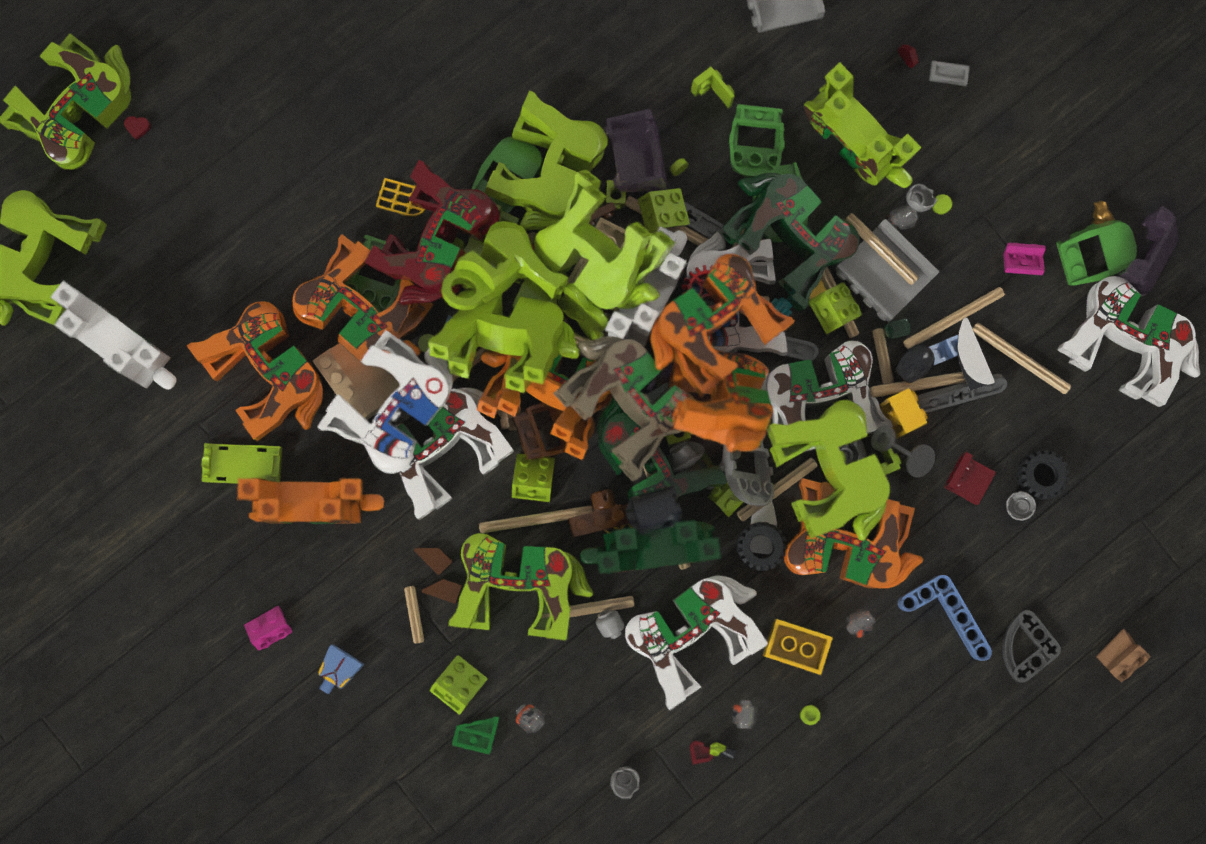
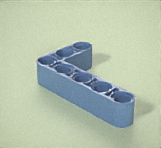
(952, 612)

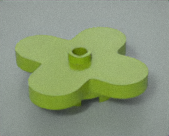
(584, 311)

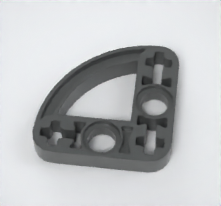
(1041, 651)

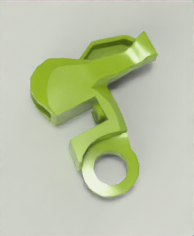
(503, 260)

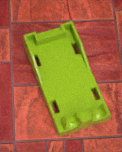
(241, 463)

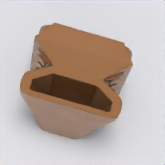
(1123, 656)

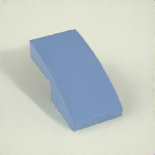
(945, 350)

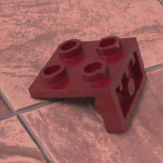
(969, 479)

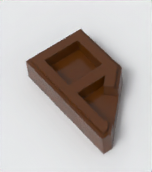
(434, 558)
(444, 590)

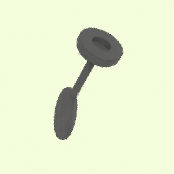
(919, 460)

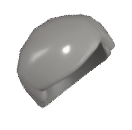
(920, 198)
(1021, 505)
(625, 782)

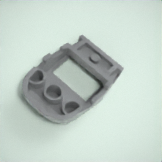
(749, 487)

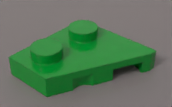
(476, 735)

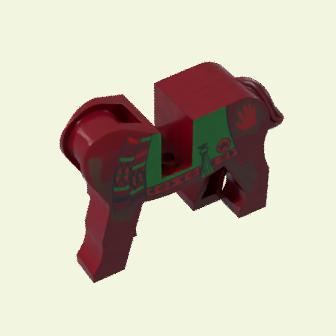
(454, 210)

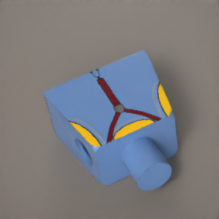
(338, 668)

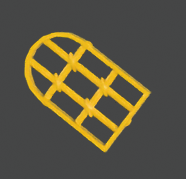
(394, 202)

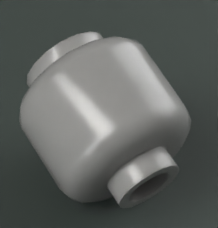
(610, 623)

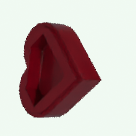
(909, 55)
(137, 127)
(699, 752)

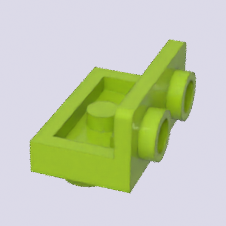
(725, 499)

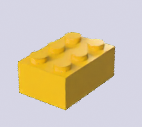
(904, 412)
(797, 646)

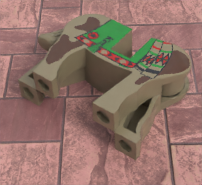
(624, 370)

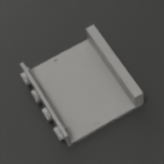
(783, 13)
(879, 281)

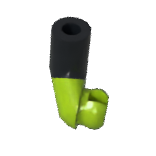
(718, 748)

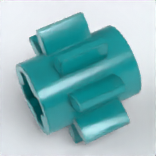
(782, 306)

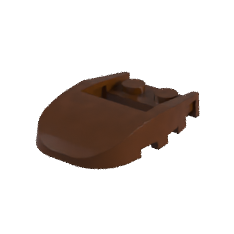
(530, 436)

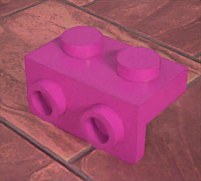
(1024, 258)
(268, 628)

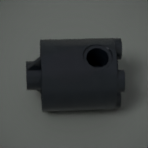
(653, 510)

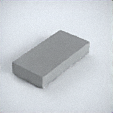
(949, 73)

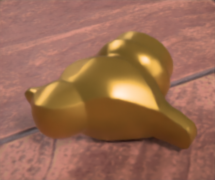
(1101, 213)

